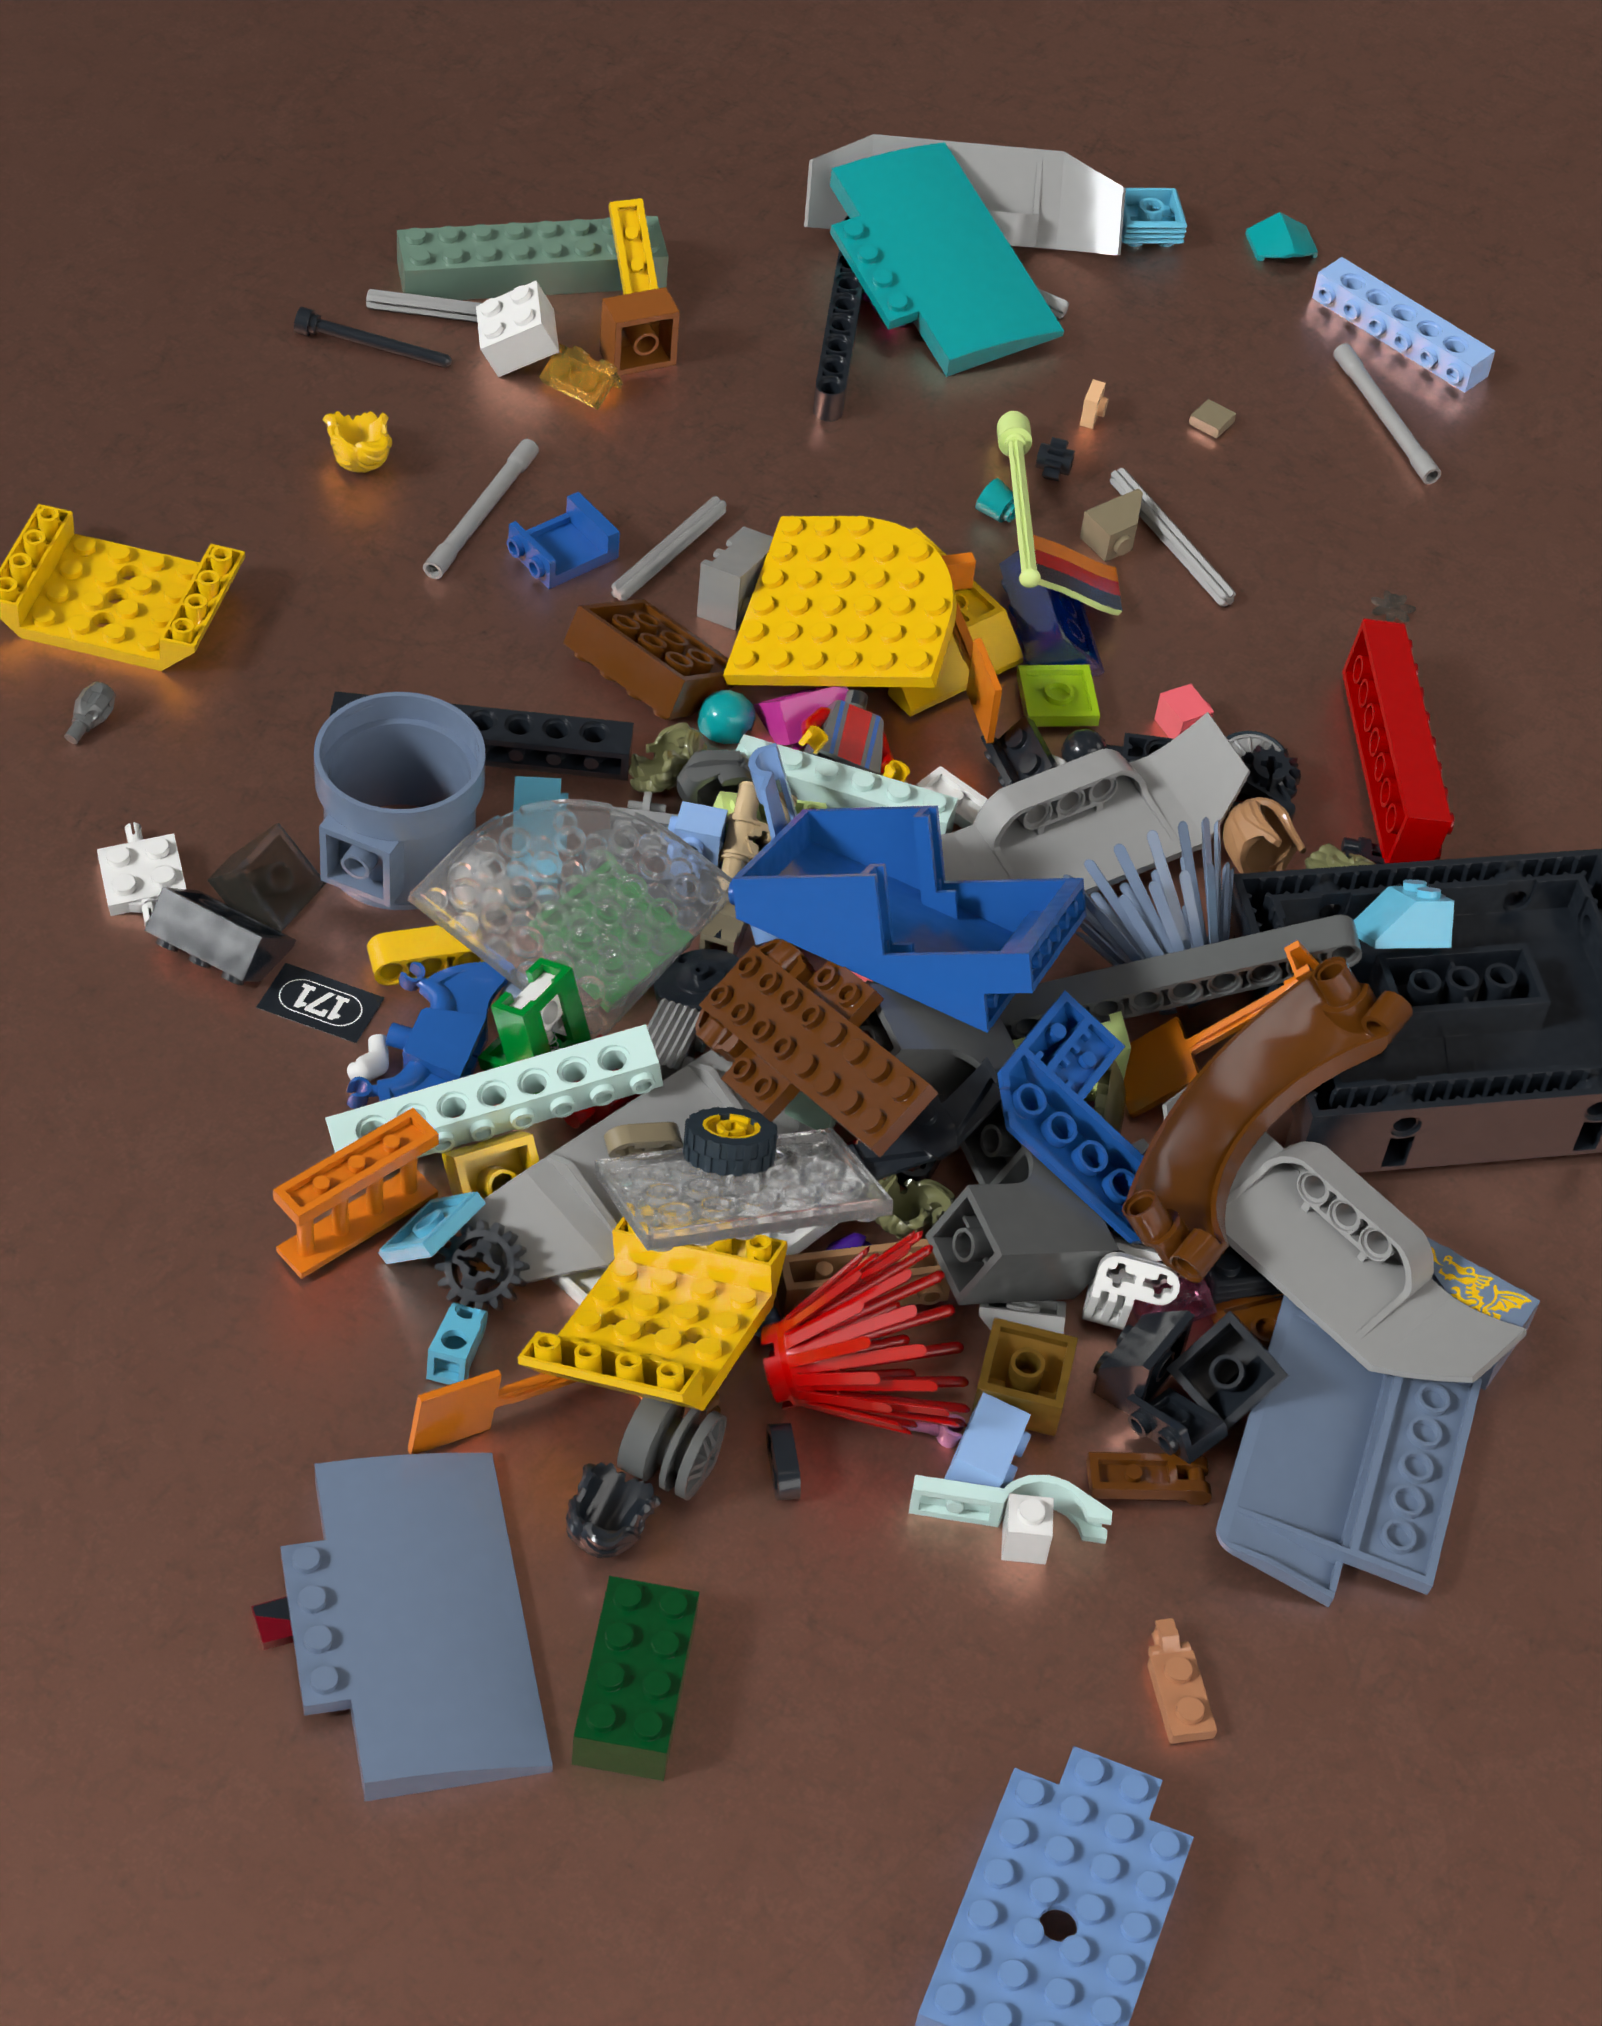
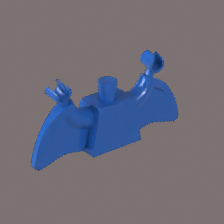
(444, 1036)

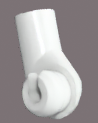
(373, 1063)

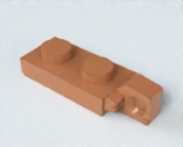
(1179, 1686)

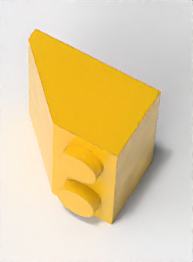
(489, 1163)

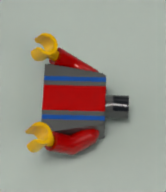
(851, 737)

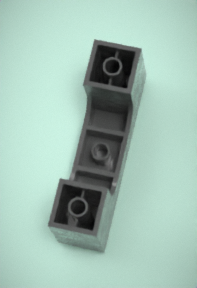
(1021, 1226)

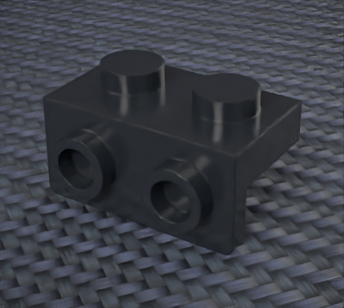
(1176, 1424)

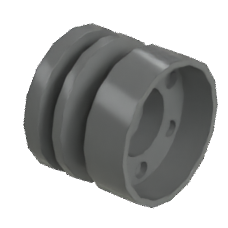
(679, 1445)

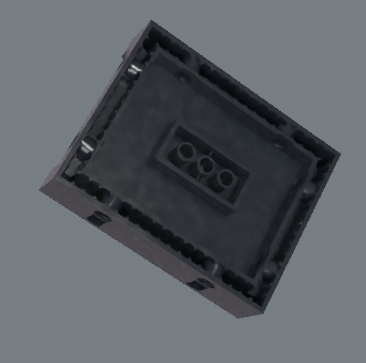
(1500, 1023)

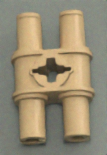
(744, 828)

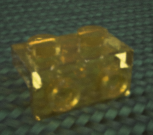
(580, 376)

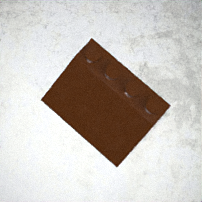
(648, 655)

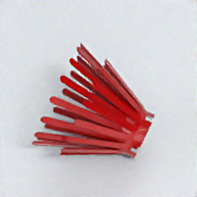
(835, 1333)

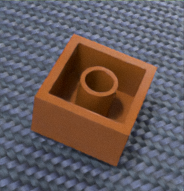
(639, 331)

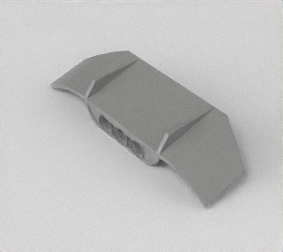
(1031, 193)
(1097, 801)
(560, 1203)
(1355, 1265)

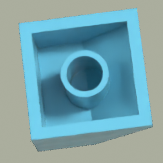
(1407, 918)

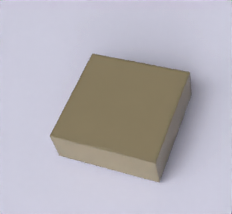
(1212, 418)

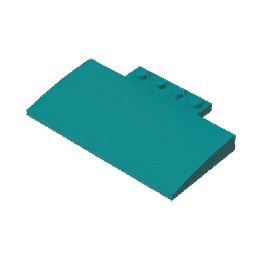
(937, 257)

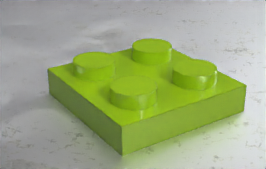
(1058, 695)

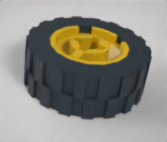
(729, 1141)

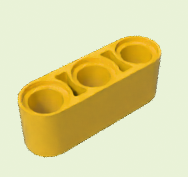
(431, 946)

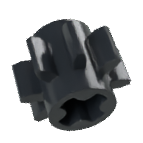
(1055, 459)

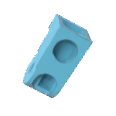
(456, 1344)

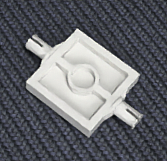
(138, 872)

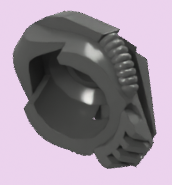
(710, 773)

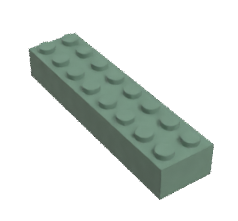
(498, 258)

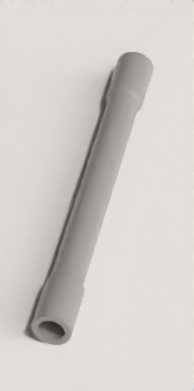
(1419, 458)
(447, 551)

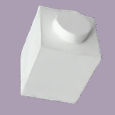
(1027, 1529)

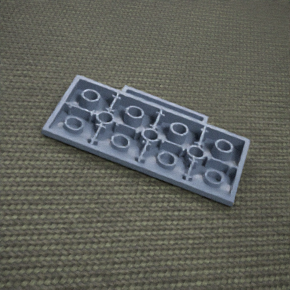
(417, 1623)

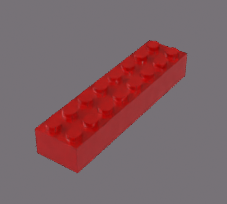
(1396, 744)

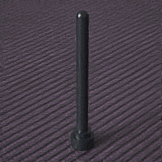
(309, 322)

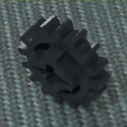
(488, 1250)

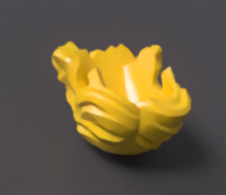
(360, 442)

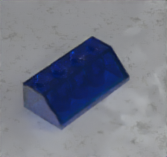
(1049, 623)

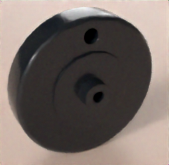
(693, 976)

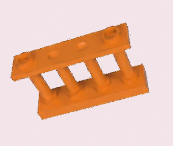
(347, 1173)

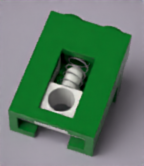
(539, 1019)

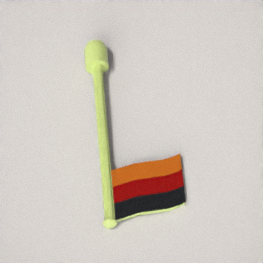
(1043, 560)

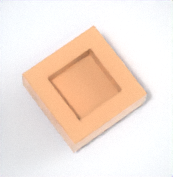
(1094, 404)

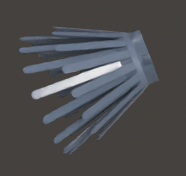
(1138, 929)

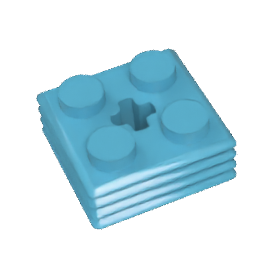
(1153, 217)

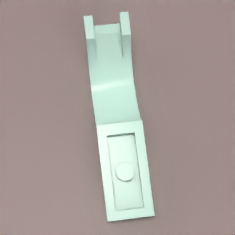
(988, 1504)

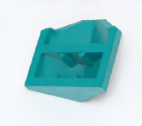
(1280, 238)

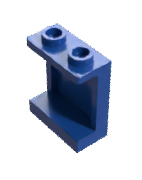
(565, 544)

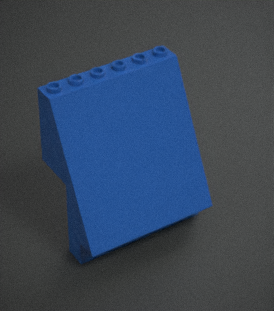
(876, 899)

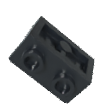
(1019, 753)

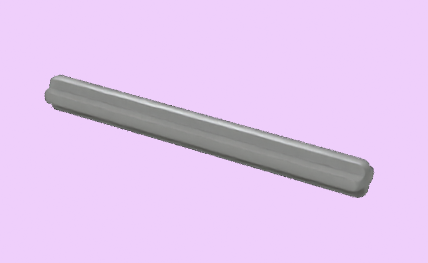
(1176, 541)

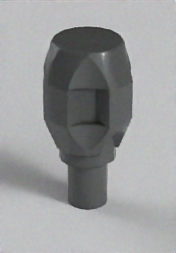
(90, 710)

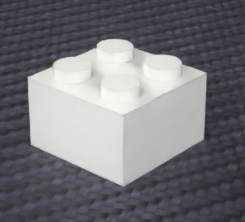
(517, 328)

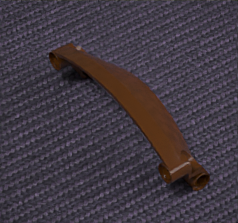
(1263, 1070)

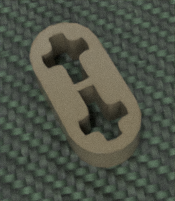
(642, 1138)

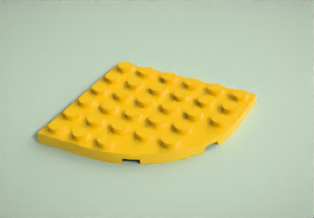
(845, 608)

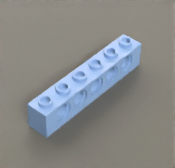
(1403, 324)

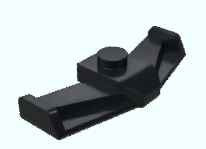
(938, 1127)

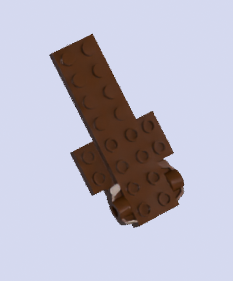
(802, 1034)

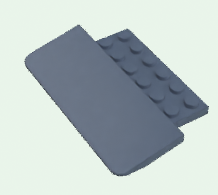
(1344, 1468)

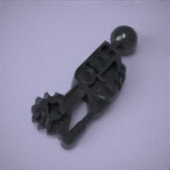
(1261, 762)

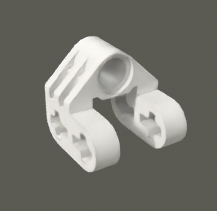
(1114, 1291)

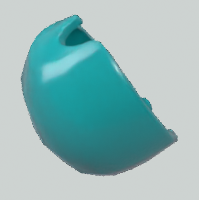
(726, 716)

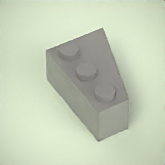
(731, 578)

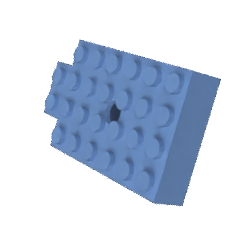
(1069, 1850)

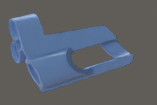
(766, 768)

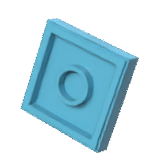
(431, 1227)

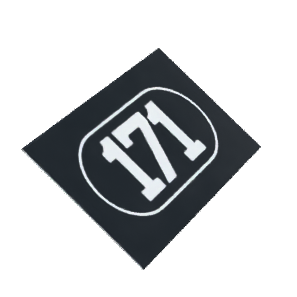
(320, 1002)

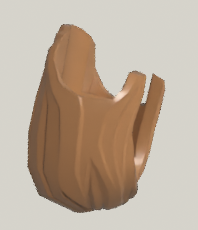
(1260, 836)

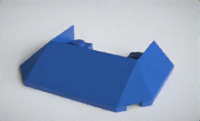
(1047, 1113)

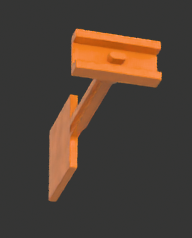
(983, 685)
(1164, 1058)
(469, 1407)

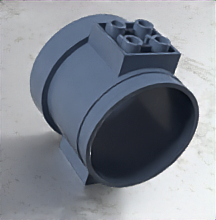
(394, 753)

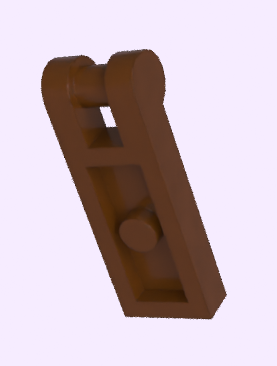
(1147, 1477)

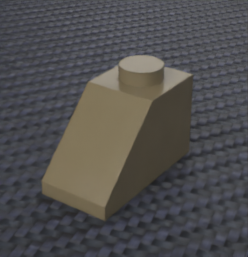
(1112, 525)

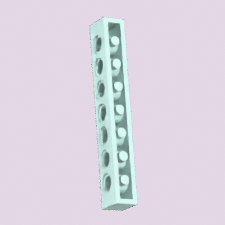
(513, 1089)

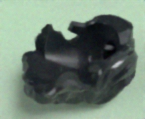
(608, 1511)

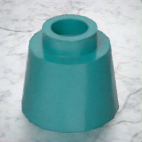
(997, 501)

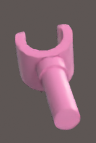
(943, 1434)

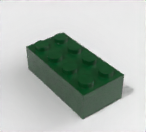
(635, 1678)

